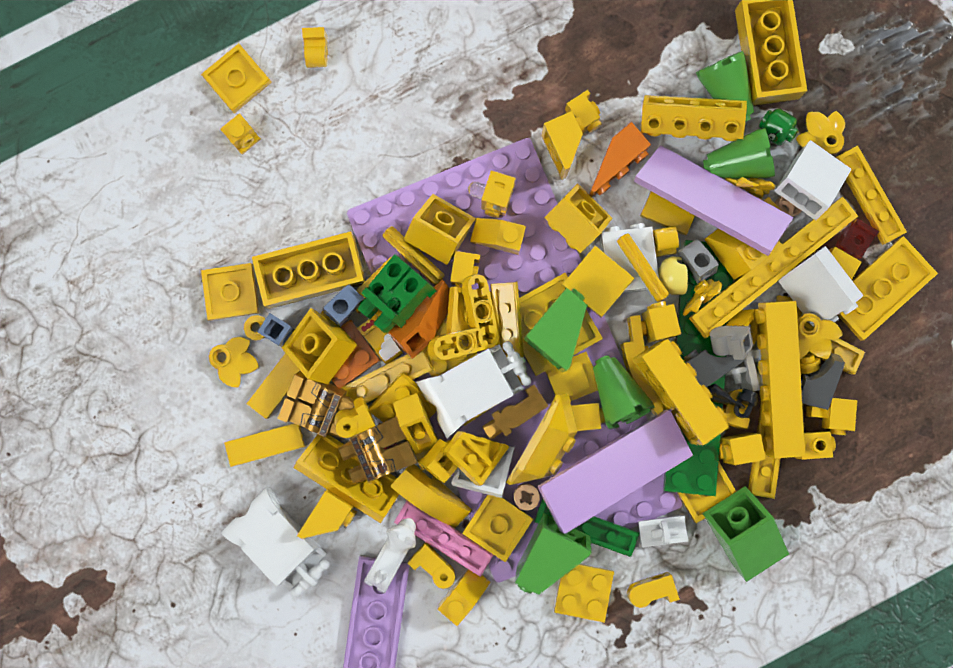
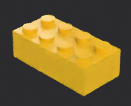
(771, 50)
(308, 270)
(681, 393)

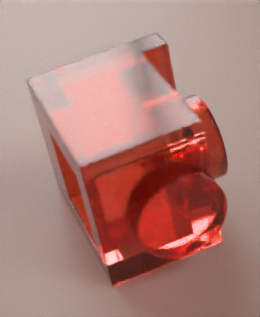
(858, 230)

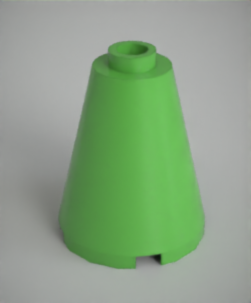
(728, 80)
(743, 158)
(619, 393)

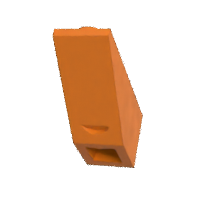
(623, 150)
(423, 323)

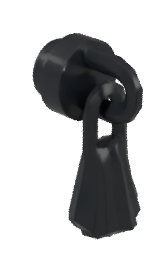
(746, 397)

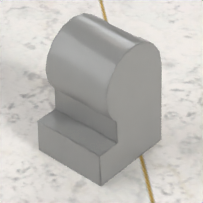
(698, 261)
(729, 340)

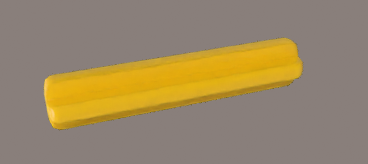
(413, 255)
(642, 267)

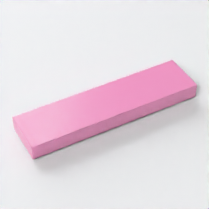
(446, 539)

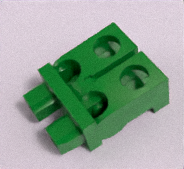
(396, 293)

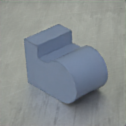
(343, 305)
(275, 330)

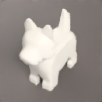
(391, 555)

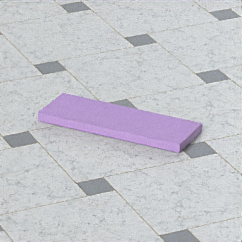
(714, 200)
(615, 471)
(375, 620)

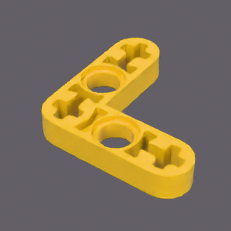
(475, 332)

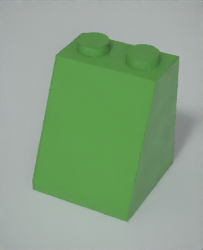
(559, 329)
(746, 533)
(550, 556)

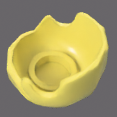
(673, 275)

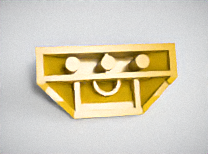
(548, 444)

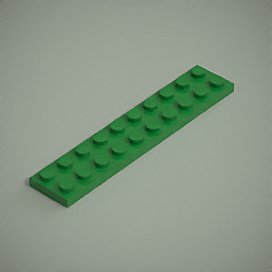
(699, 471)

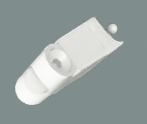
(475, 386)
(272, 543)

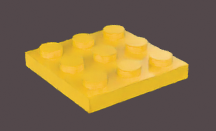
(534, 306)

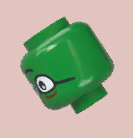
(779, 126)

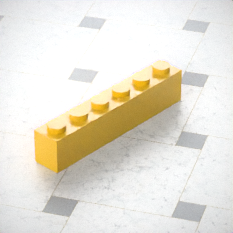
(780, 379)

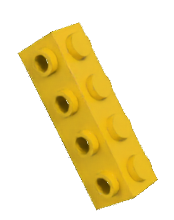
(693, 117)

